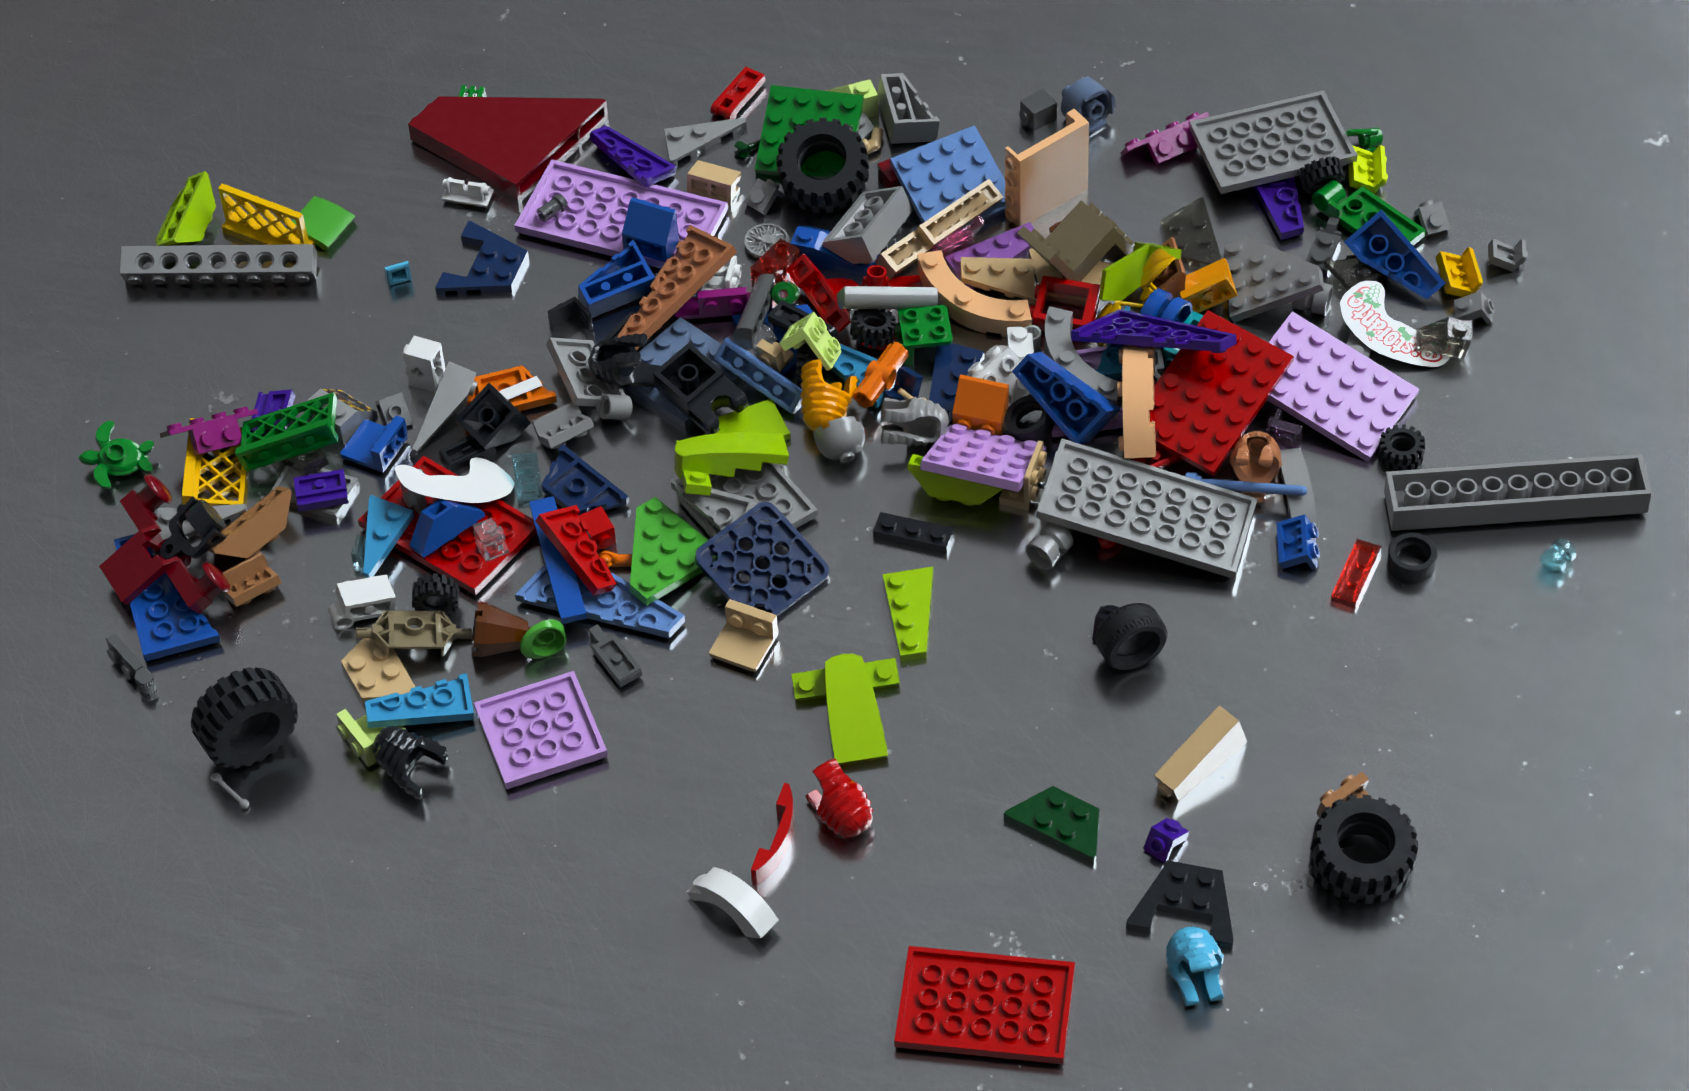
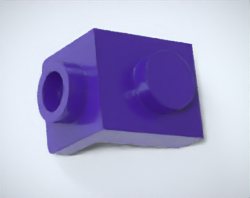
(1164, 837)

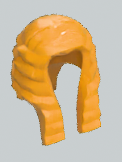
(822, 400)

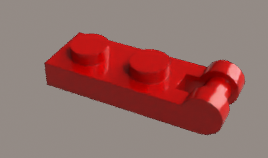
(737, 93)

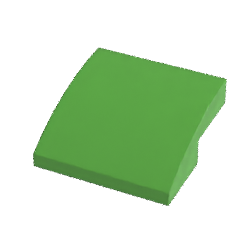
(325, 221)

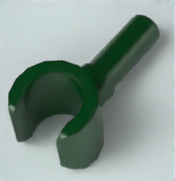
(745, 149)

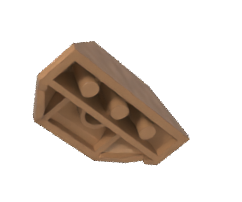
(256, 526)

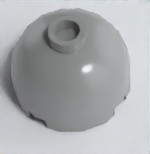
(841, 439)

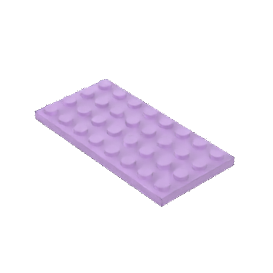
(600, 206)

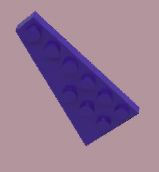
(1145, 331)

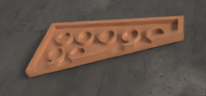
(679, 280)

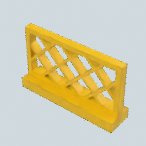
(257, 229)
(194, 470)

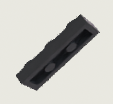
(913, 532)

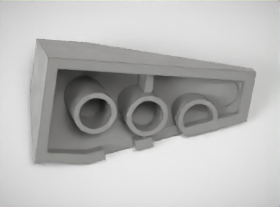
(449, 396)

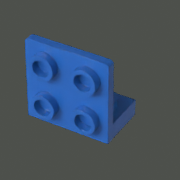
(376, 444)

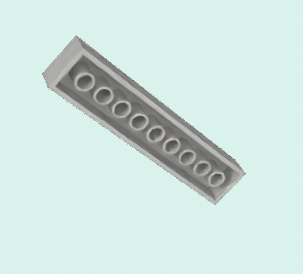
(1517, 492)

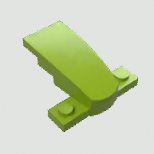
(724, 453)
(850, 703)

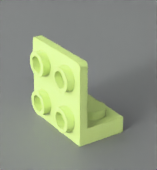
(815, 333)

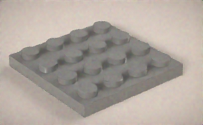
(766, 485)

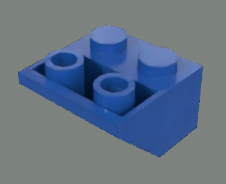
(652, 229)

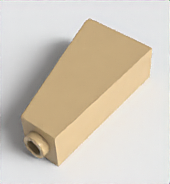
(1201, 754)

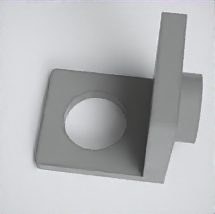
(394, 406)

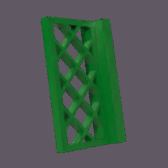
(296, 440)

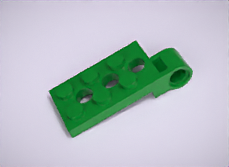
(1333, 202)

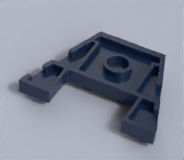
(494, 268)

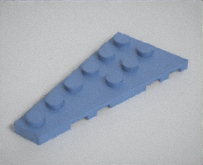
(613, 607)

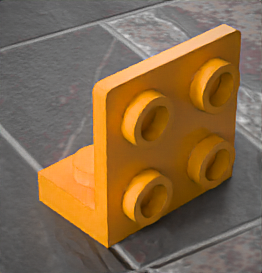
(1209, 286)

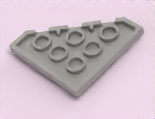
(1267, 277)

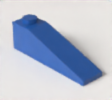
(810, 241)
(1391, 253)

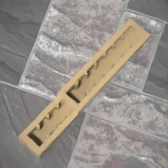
(937, 227)

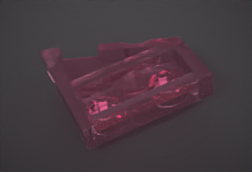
(959, 237)

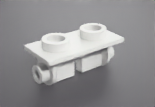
(472, 193)

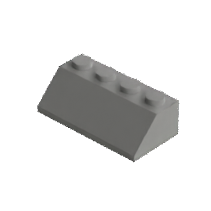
(869, 225)

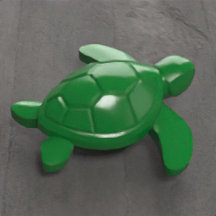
(117, 456)

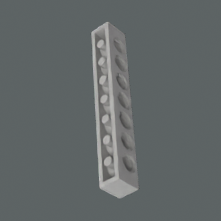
(208, 255)

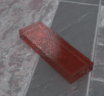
(1356, 573)

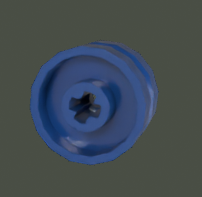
(1162, 305)

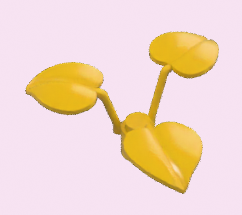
(1153, 267)

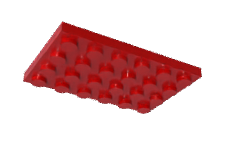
(1213, 397)
(461, 556)
(985, 1004)

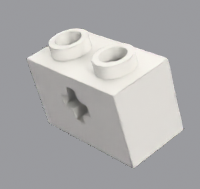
(424, 363)

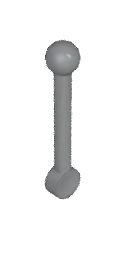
(217, 779)

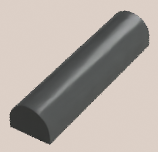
(754, 311)

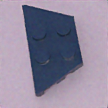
(579, 484)

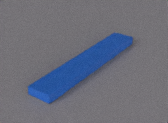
(561, 575)

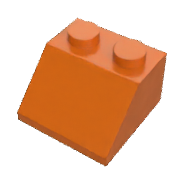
(981, 404)

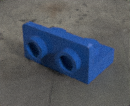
(1297, 542)

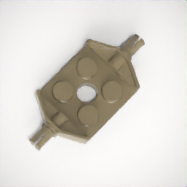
(434, 631)

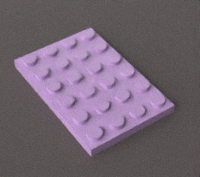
(1338, 388)

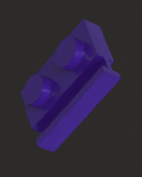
(273, 402)
(321, 490)

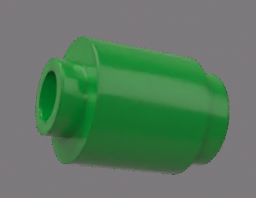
(791, 288)

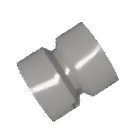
(1318, 302)
(1049, 545)

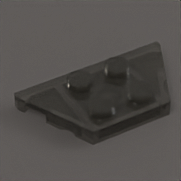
(1192, 233)

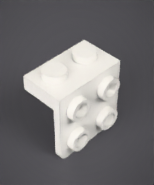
(998, 368)

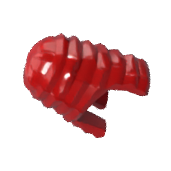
(843, 801)

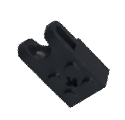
(698, 388)

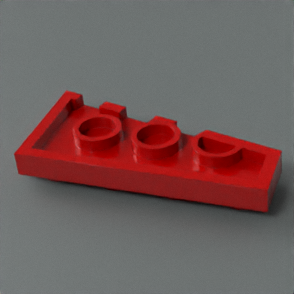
(572, 541)

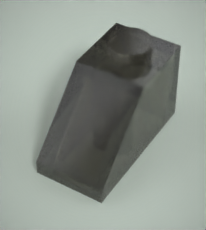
(1445, 337)

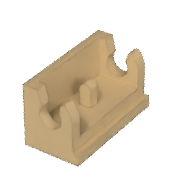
(713, 181)

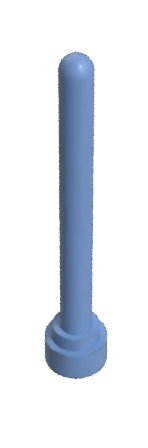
(1253, 486)

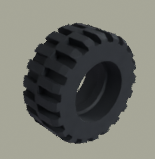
(819, 137)
(244, 717)
(1357, 879)

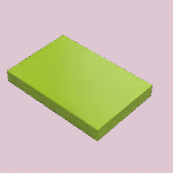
(755, 418)

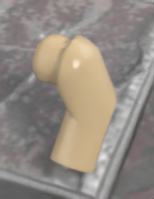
(875, 141)

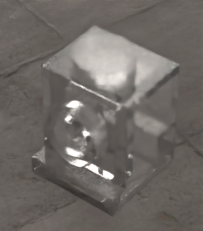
(490, 539)

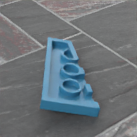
(434, 704)

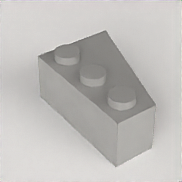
(903, 111)

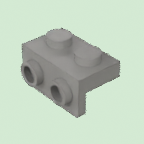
(561, 426)

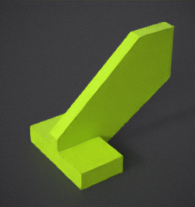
(1125, 275)

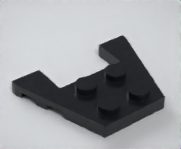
(1187, 892)

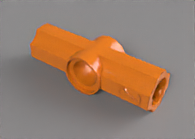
(880, 375)

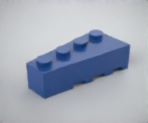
(1066, 398)

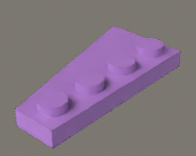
(1001, 246)

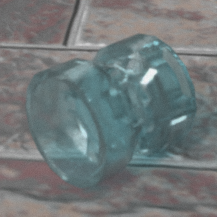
(1558, 555)

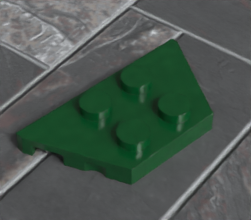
(1059, 820)

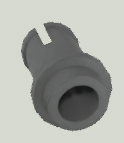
(556, 204)

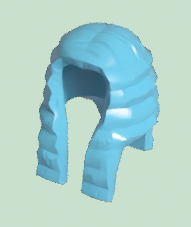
(1201, 954)

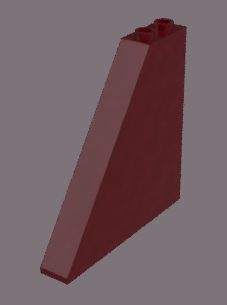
(506, 137)

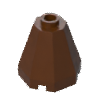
(496, 630)

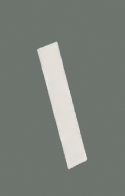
(521, 388)

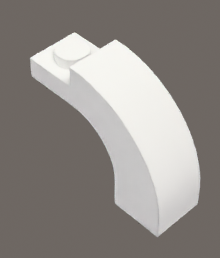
(736, 899)

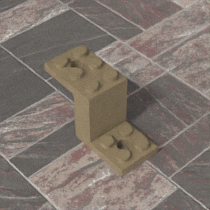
(1078, 241)

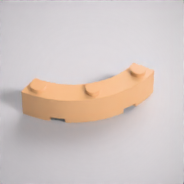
(967, 305)
(1137, 401)

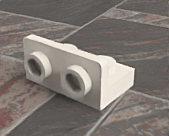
(725, 278)

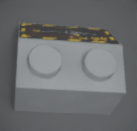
(349, 413)

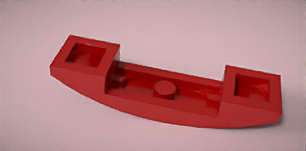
(819, 292)
(768, 860)

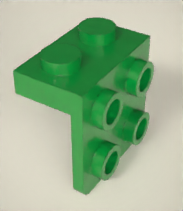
(923, 328)

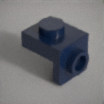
(908, 381)

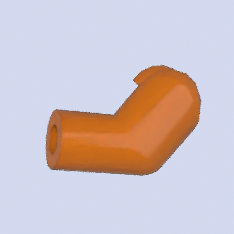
(616, 560)

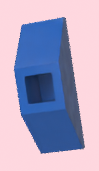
(442, 523)

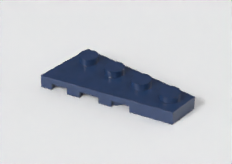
(949, 364)

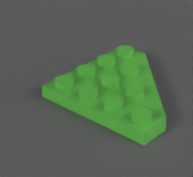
(662, 551)

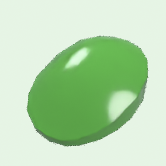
(543, 640)

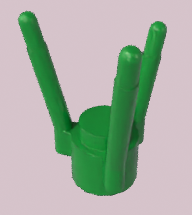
(1368, 138)

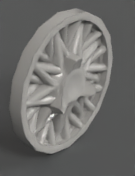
(762, 238)

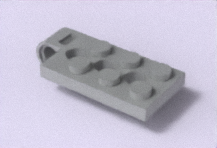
(583, 387)

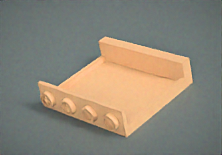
(1047, 172)

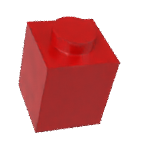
(599, 527)

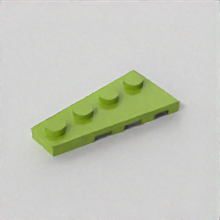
(909, 607)

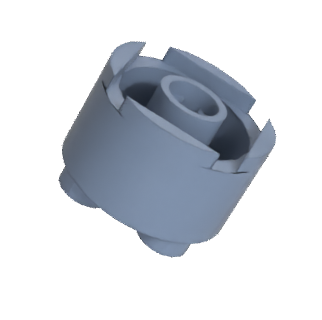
(1089, 100)

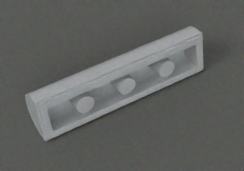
(886, 297)

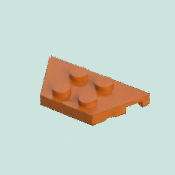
(509, 377)

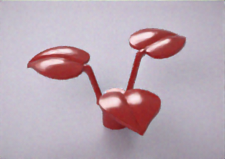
(877, 278)

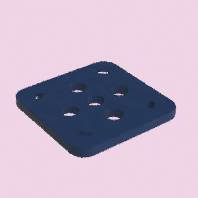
(763, 538)

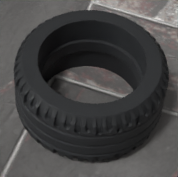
(1133, 620)

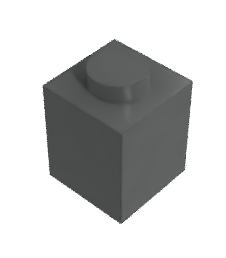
(1038, 109)

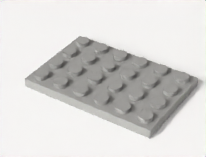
(1270, 141)

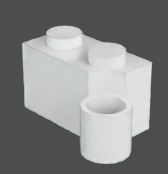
(1024, 340)
(361, 600)

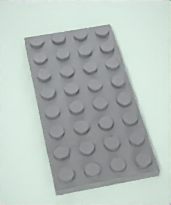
(1146, 508)

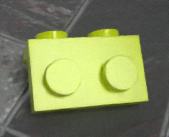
(1369, 169)

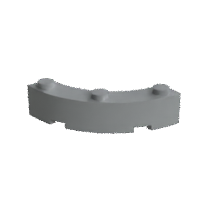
(1061, 350)

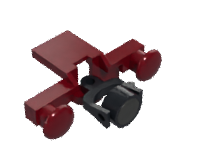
(132, 567)

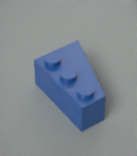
(617, 283)

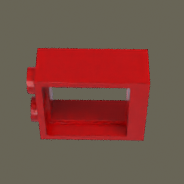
(1070, 288)

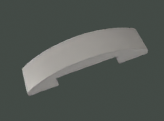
(1296, 473)

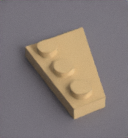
(1004, 275)

